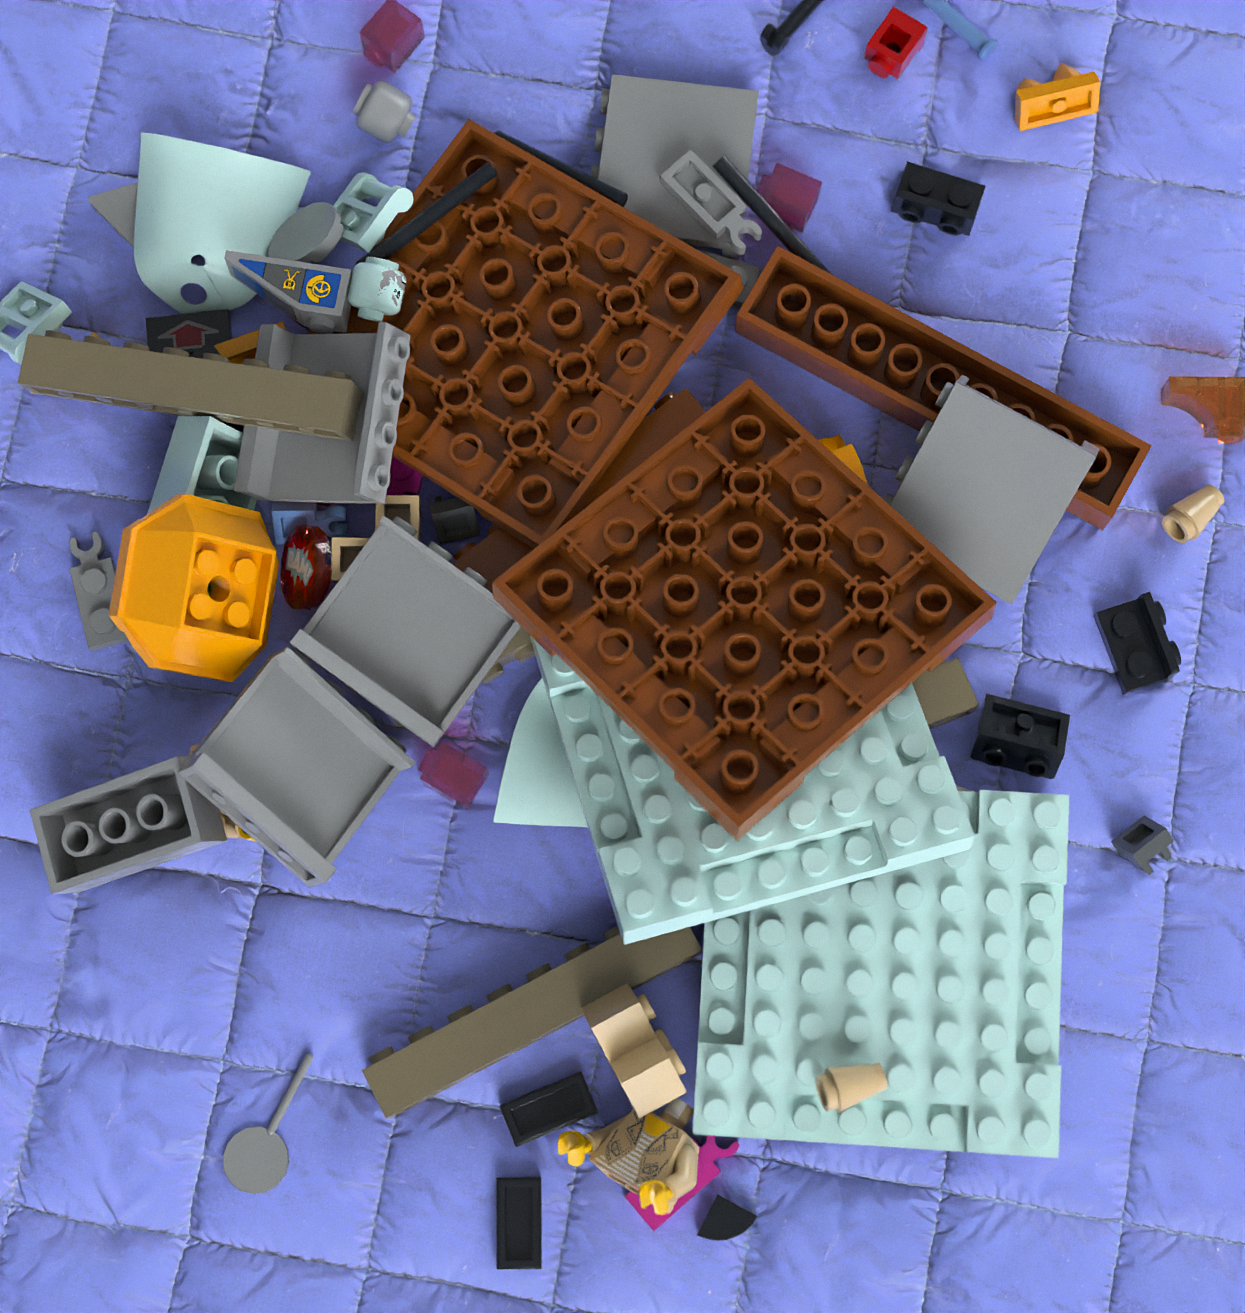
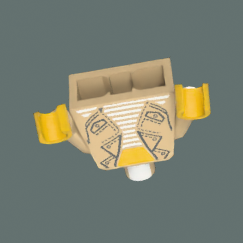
(642, 1154)

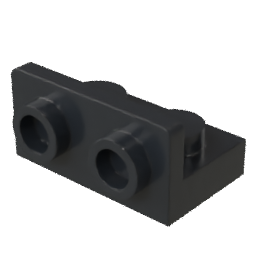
(937, 199)
(1138, 643)
(1020, 737)

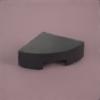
(725, 1220)

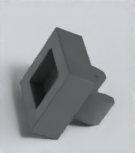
(453, 520)
(1143, 842)

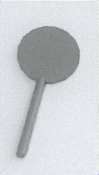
(258, 1156)

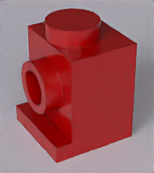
(895, 33)

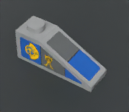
(304, 291)

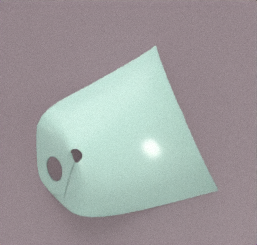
(202, 204)
(536, 773)

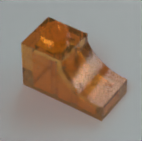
(1212, 401)

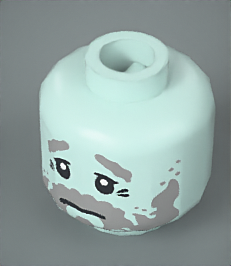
(376, 288)

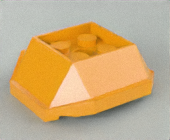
(164, 583)

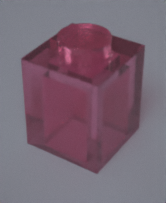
(391, 35)
(791, 195)
(452, 775)

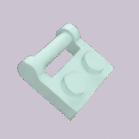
(365, 223)
(30, 312)

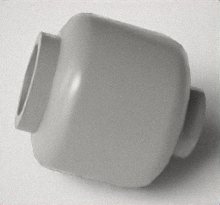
(384, 111)

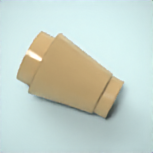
(1192, 514)
(848, 1085)

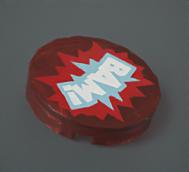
(303, 567)

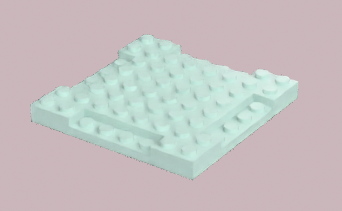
(671, 866)
(919, 969)

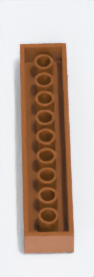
(905, 365)

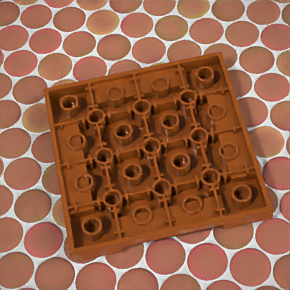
(537, 333)
(743, 604)

